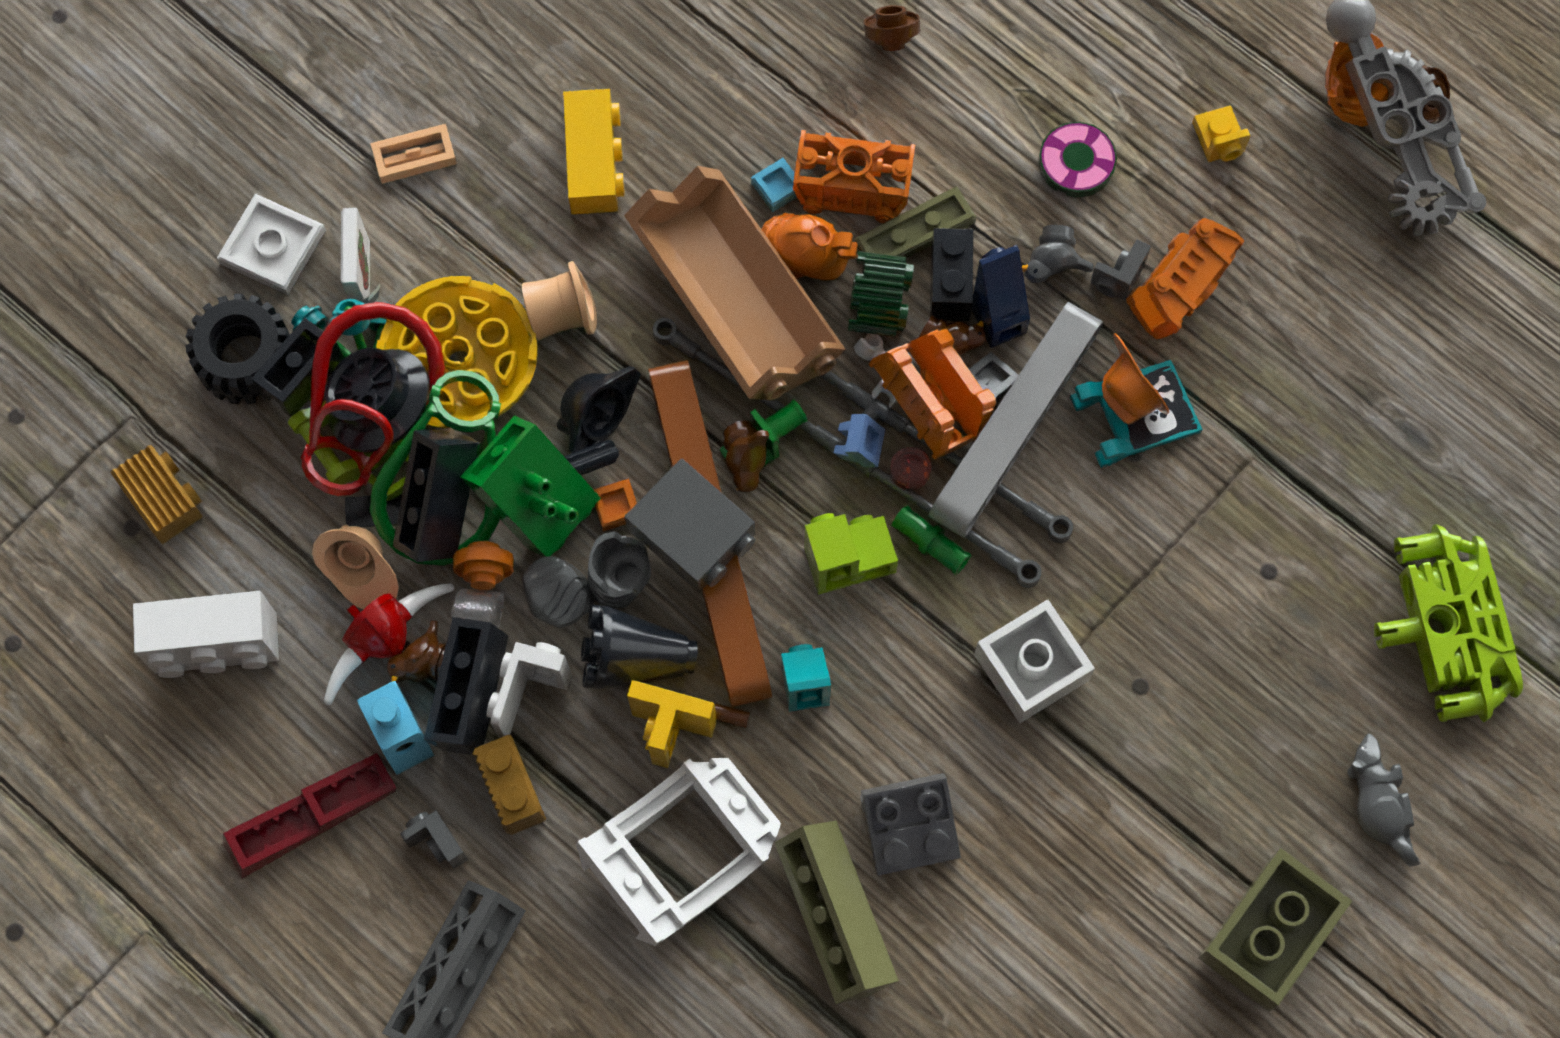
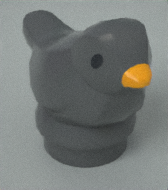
(1054, 255)

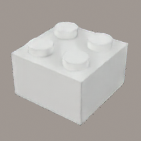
(1033, 661)

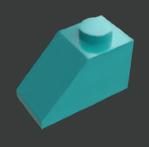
(805, 677)

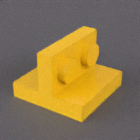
(666, 715)

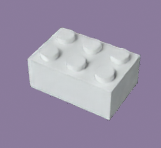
(206, 633)

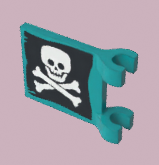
(1150, 430)

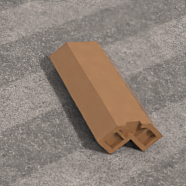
(735, 284)

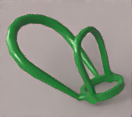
(394, 463)

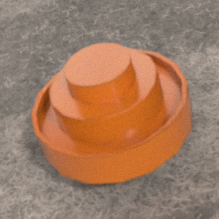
(483, 564)

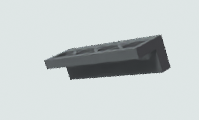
(461, 971)

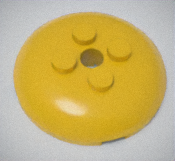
(475, 320)

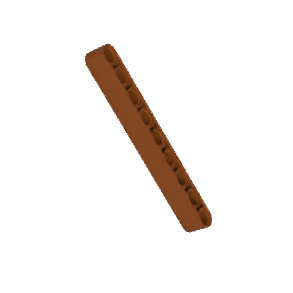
(728, 599)

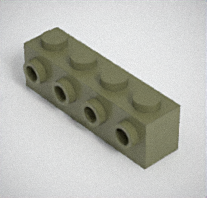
(836, 911)

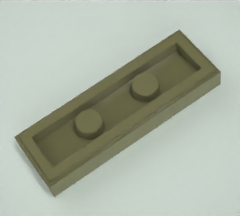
(914, 229)

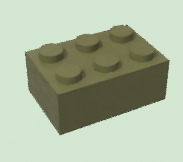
(1275, 930)

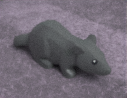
(1380, 808)

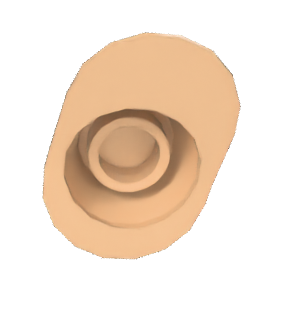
(355, 564)

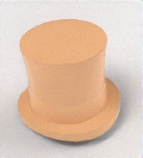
(560, 304)

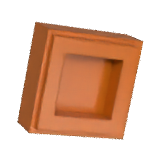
(614, 504)

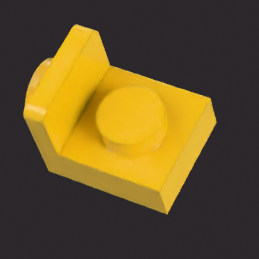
(1220, 134)

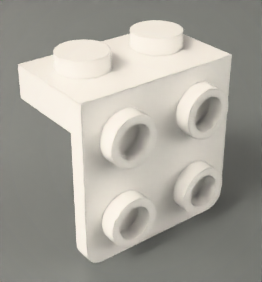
(525, 663)

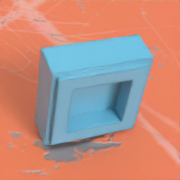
(775, 184)

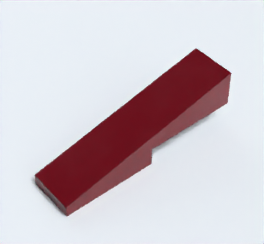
(307, 815)

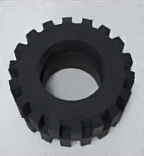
(220, 327)

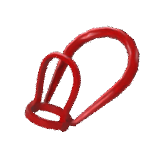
(319, 376)

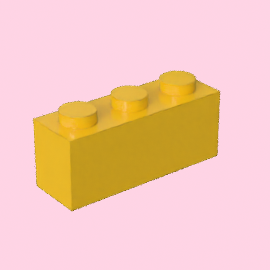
(592, 151)

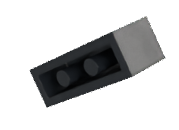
(434, 494)
(465, 686)

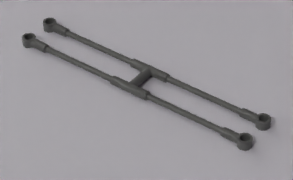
(878, 410)

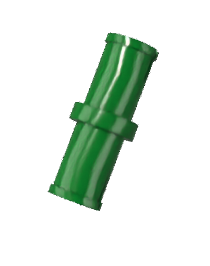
(931, 540)

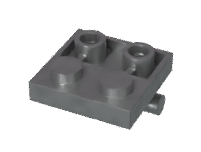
(910, 824)

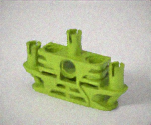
(1463, 600)

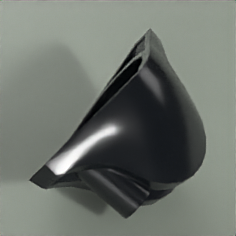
(596, 406)

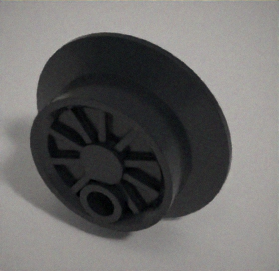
(387, 382)

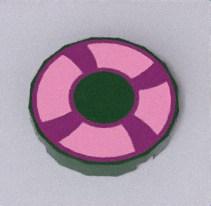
(1077, 159)

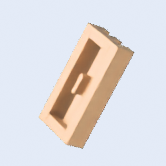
(414, 160)

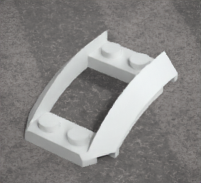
(632, 881)

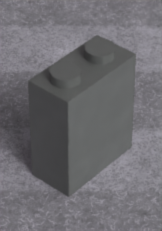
(691, 526)

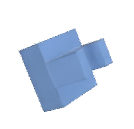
(863, 440)

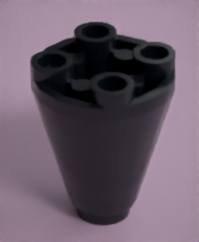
(632, 649)

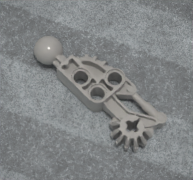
(1408, 92)

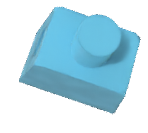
(394, 726)

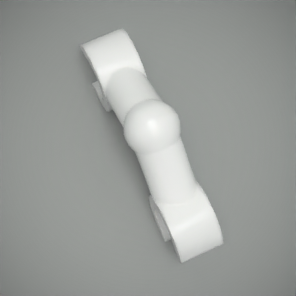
(868, 349)

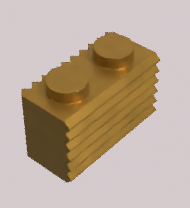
(157, 494)
(509, 785)

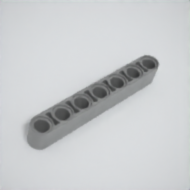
(1015, 420)

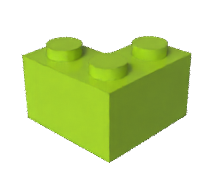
(848, 553)

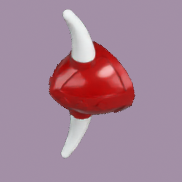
(378, 632)

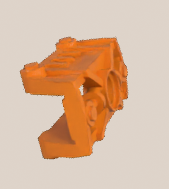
(849, 190)
(1184, 277)
(939, 394)

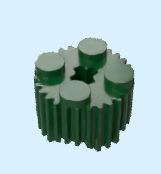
(879, 294)

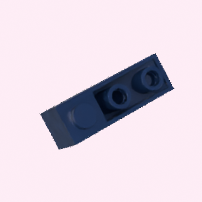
(1001, 296)

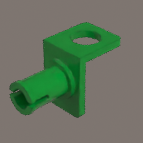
(777, 426)

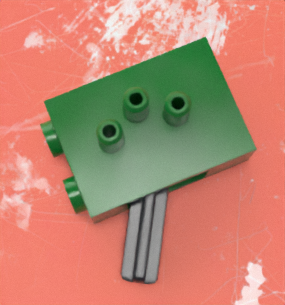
(535, 486)

